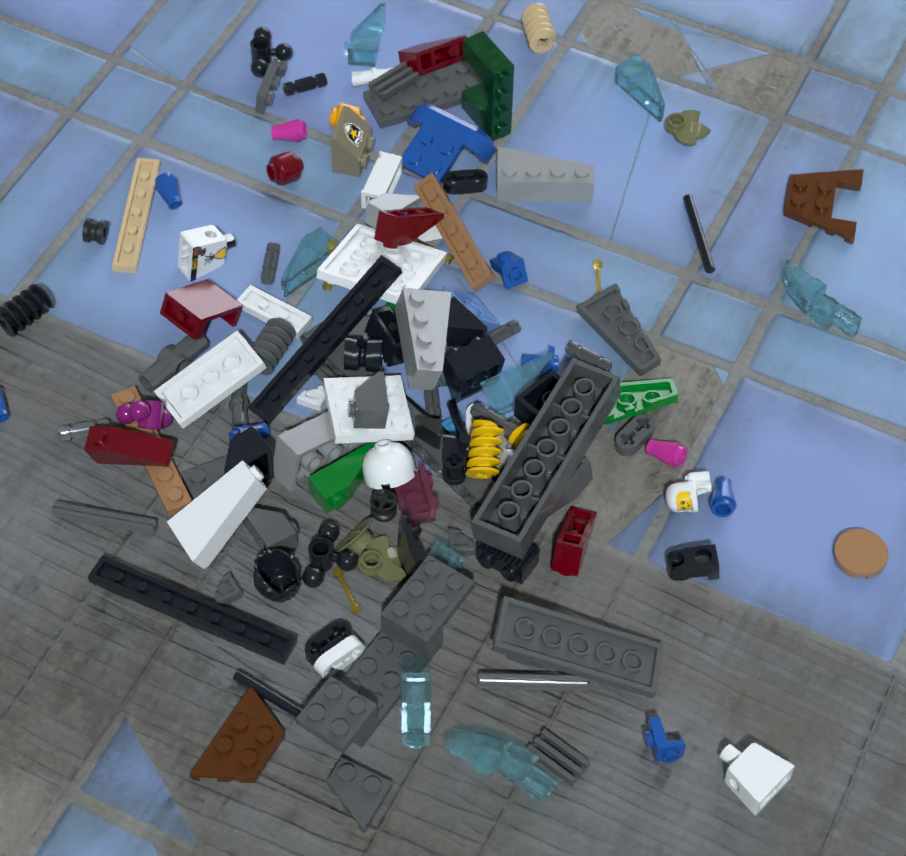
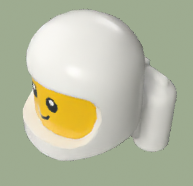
(684, 495)

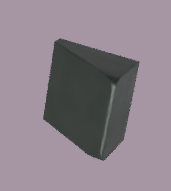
(429, 431)

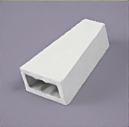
(217, 512)

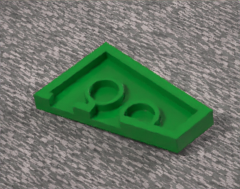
(642, 397)

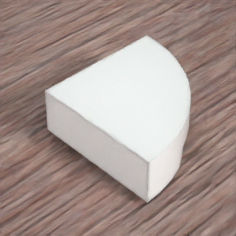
(312, 398)

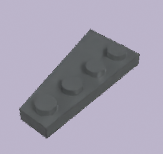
(615, 323)

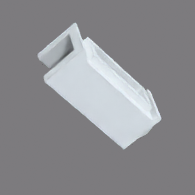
(383, 177)

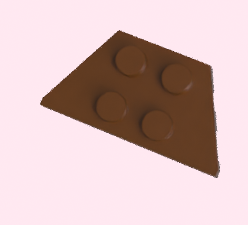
(242, 744)

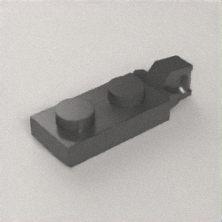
(270, 83)

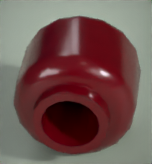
(284, 168)

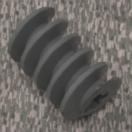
(273, 342)

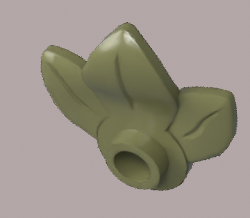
(686, 127)
(385, 558)

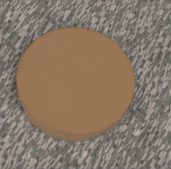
(860, 553)

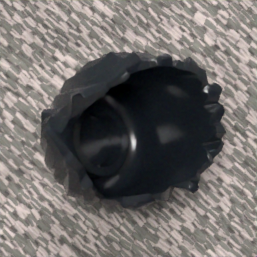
(276, 575)

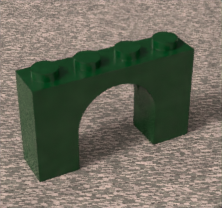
(492, 99)

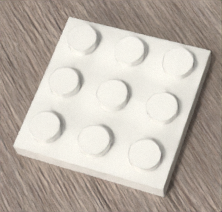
(341, 390)

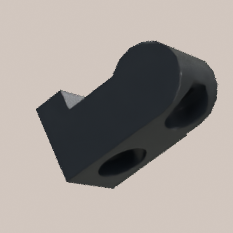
(693, 563)

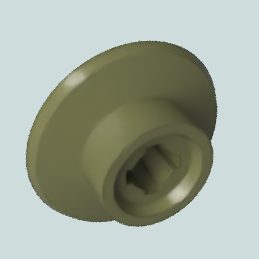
(357, 538)

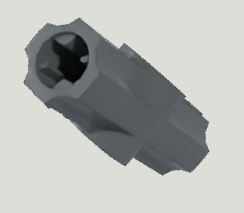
(172, 361)

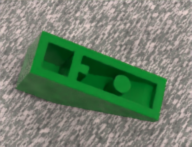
(338, 481)

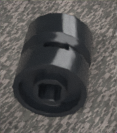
(363, 354)

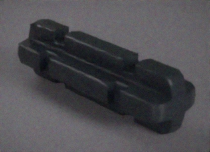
(304, 84)

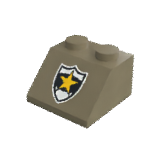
(351, 143)

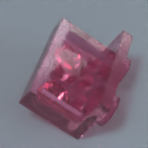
(417, 498)

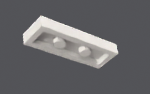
(267, 307)

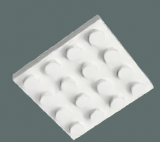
(360, 251)

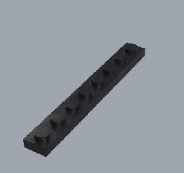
(325, 339)
(193, 610)

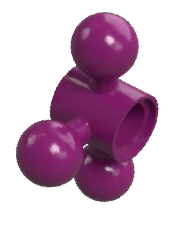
(146, 412)

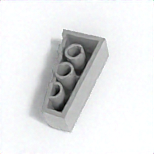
(542, 178)
(422, 332)
(305, 449)

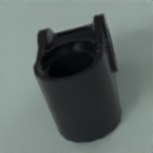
(454, 459)

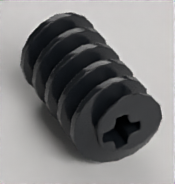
(22, 307)

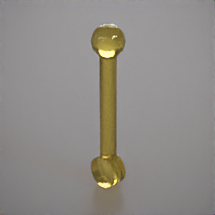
(331, 244)
(597, 265)
(338, 574)

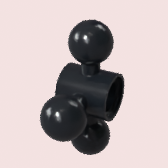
(262, 52)
(346, 560)

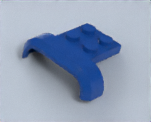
(442, 141)

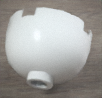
(388, 464)

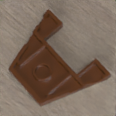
(812, 200)

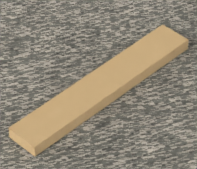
(136, 216)

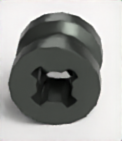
(95, 231)
(380, 499)

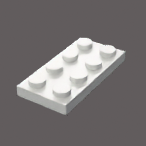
(210, 379)

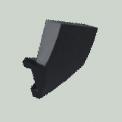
(407, 546)

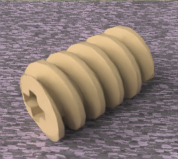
(538, 28)

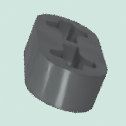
(638, 438)

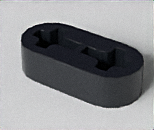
(465, 181)
(325, 640)

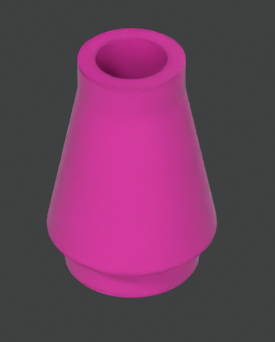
(290, 131)
(667, 452)

